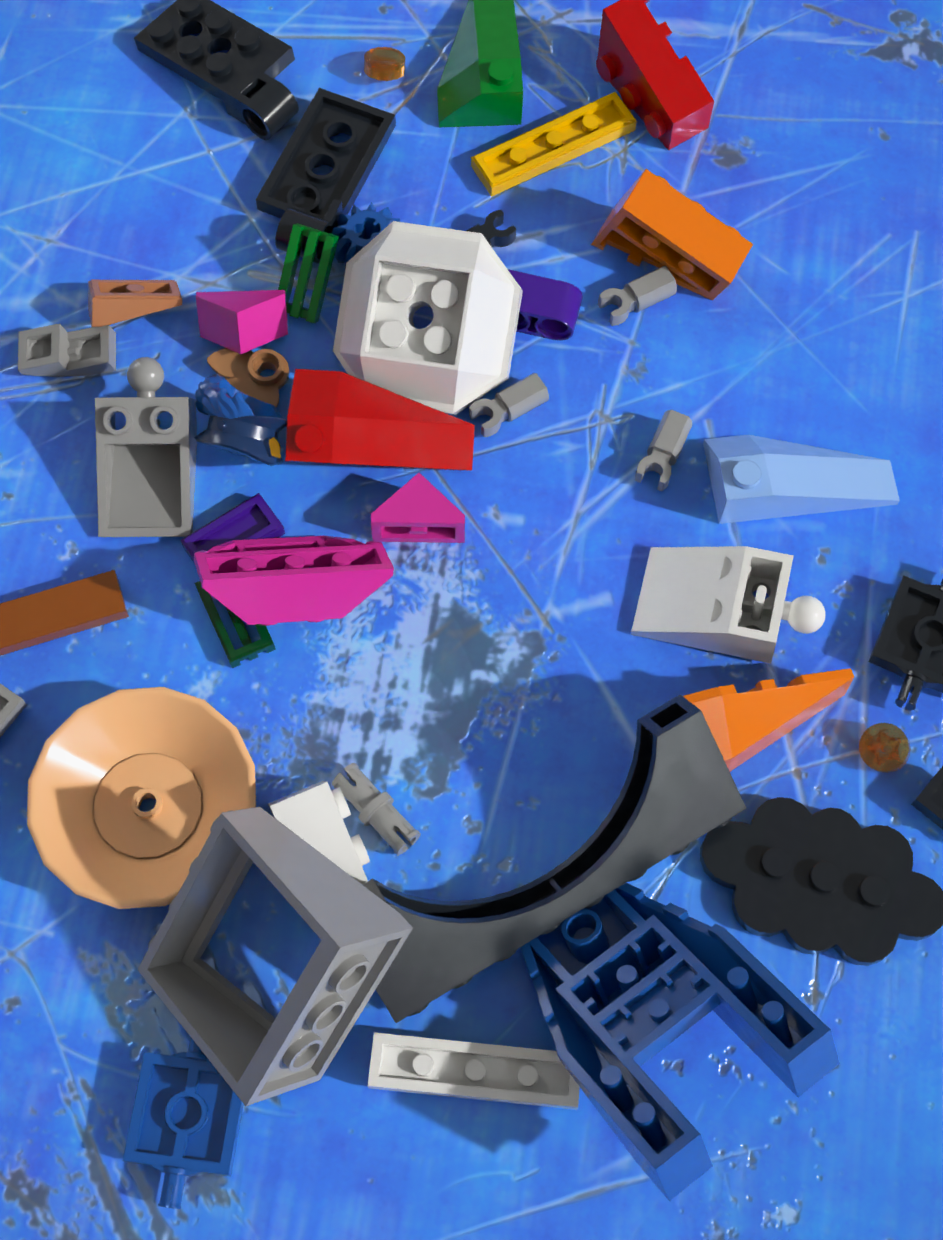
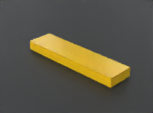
(553, 143)

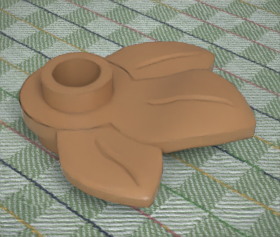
(244, 372)

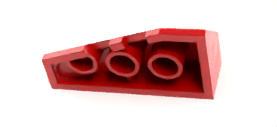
(359, 423)

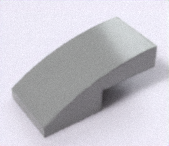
(62, 353)

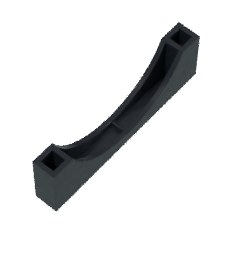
(669, 799)

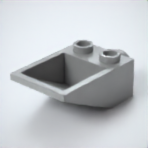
(145, 469)

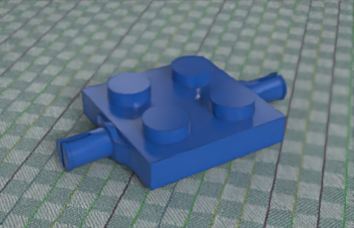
(183, 1120)

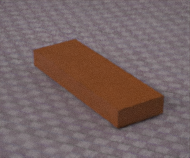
(61, 611)

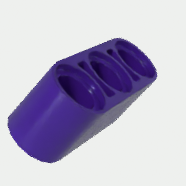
(547, 306)

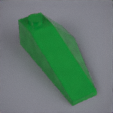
(483, 69)

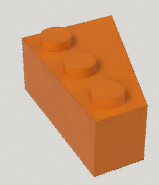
(672, 231)

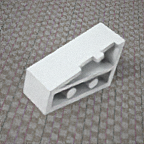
(317, 818)

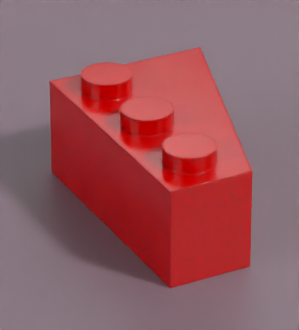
(650, 74)

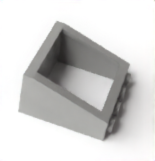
(357, 945)

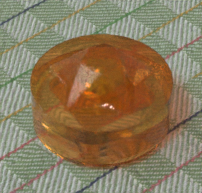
(384, 63)
(884, 747)

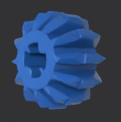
(359, 230)

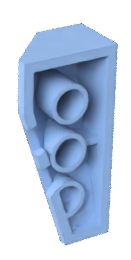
(780, 478)

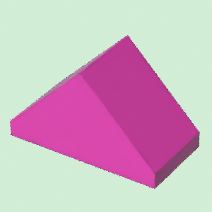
(242, 318)
(418, 515)

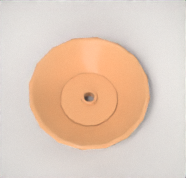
(111, 759)

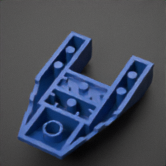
(633, 980)

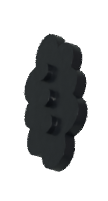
(823, 881)

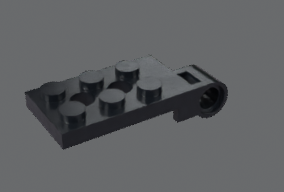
(240, 76)
(314, 199)

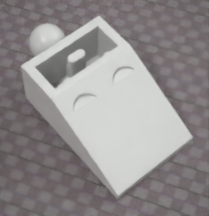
(708, 603)

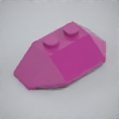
(293, 577)

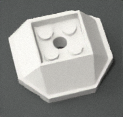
(472, 326)

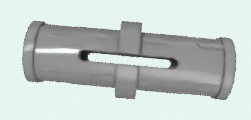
(376, 809)

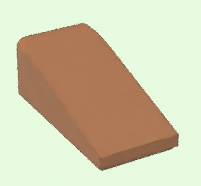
(126, 299)

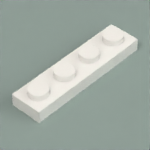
(471, 1071)

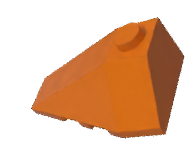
(757, 718)

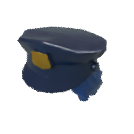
(239, 421)

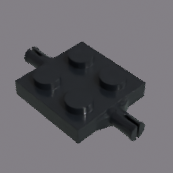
(913, 639)

